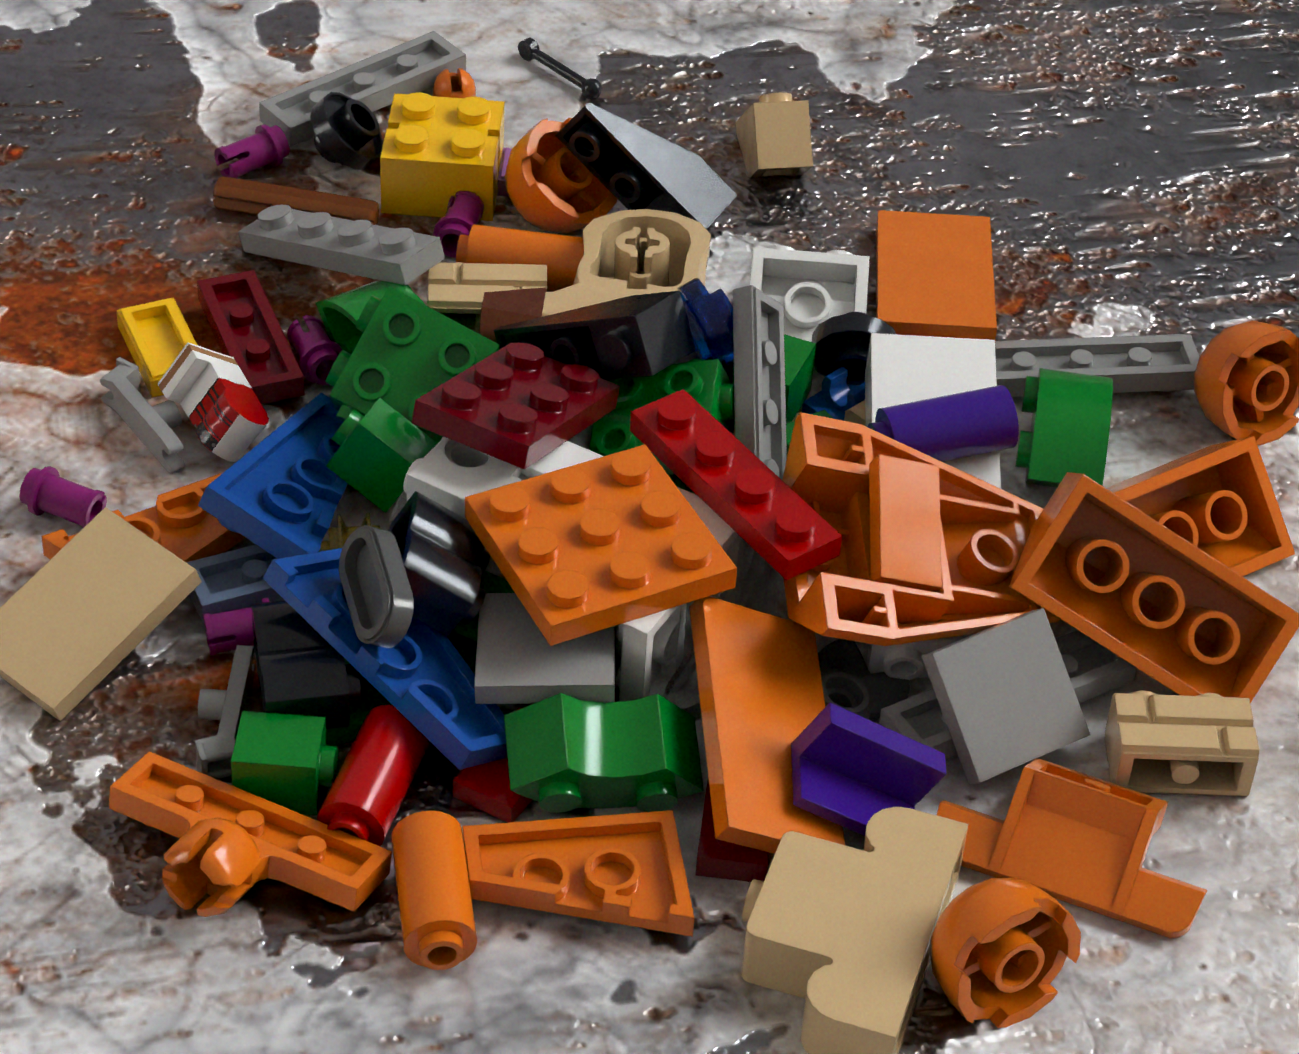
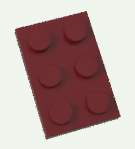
(516, 404)

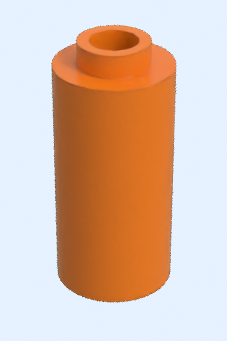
(517, 246)
(433, 890)

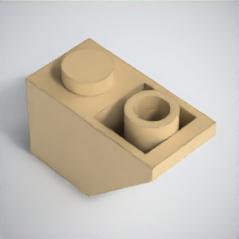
(776, 136)

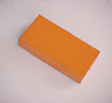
(905, 523)

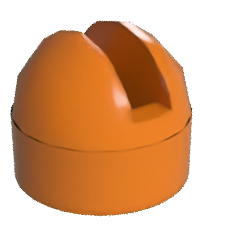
(454, 84)

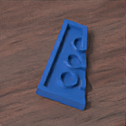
(281, 488)
(418, 676)

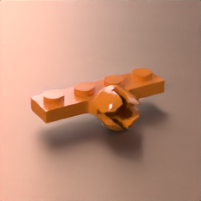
(240, 839)

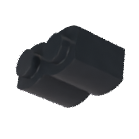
(441, 563)
(300, 668)

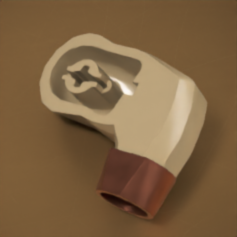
(622, 258)

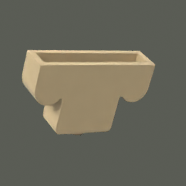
(853, 926)

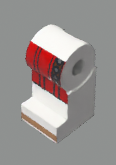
(215, 400)

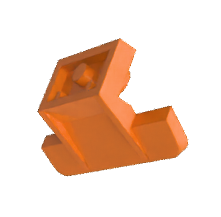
(1081, 846)

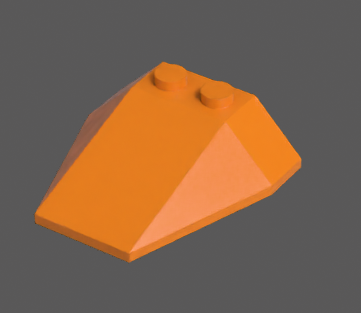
(979, 544)

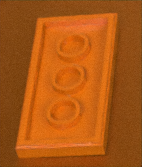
(935, 274)
(755, 699)

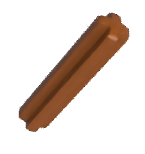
(254, 196)

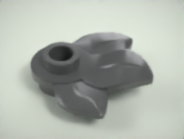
(851, 685)

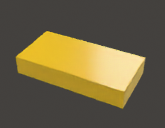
(154, 337)

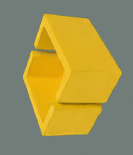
(440, 149)

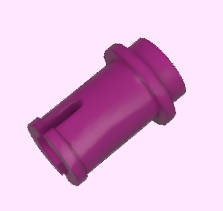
(255, 151)
(459, 218)
(314, 348)
(52, 494)
(229, 629)

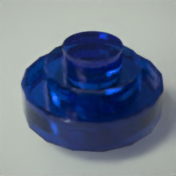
(709, 321)

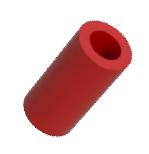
(374, 776)

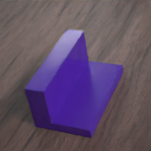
(855, 768)

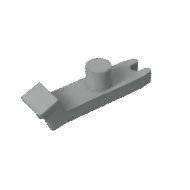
(150, 423)
(215, 752)

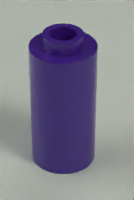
(953, 423)

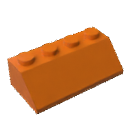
(1217, 503)
(1150, 594)

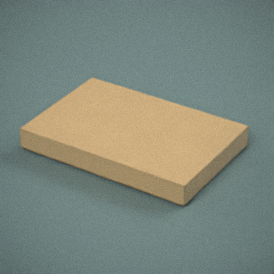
(88, 611)

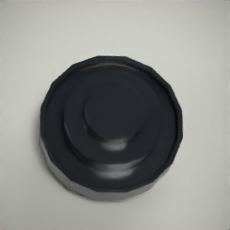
(346, 131)
(845, 343)

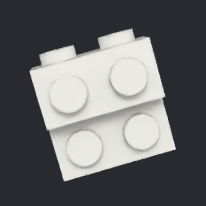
(811, 284)

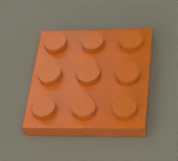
(599, 544)

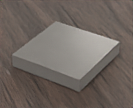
(522, 667)
(1006, 696)

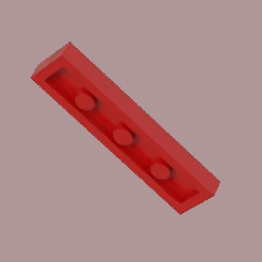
(736, 484)

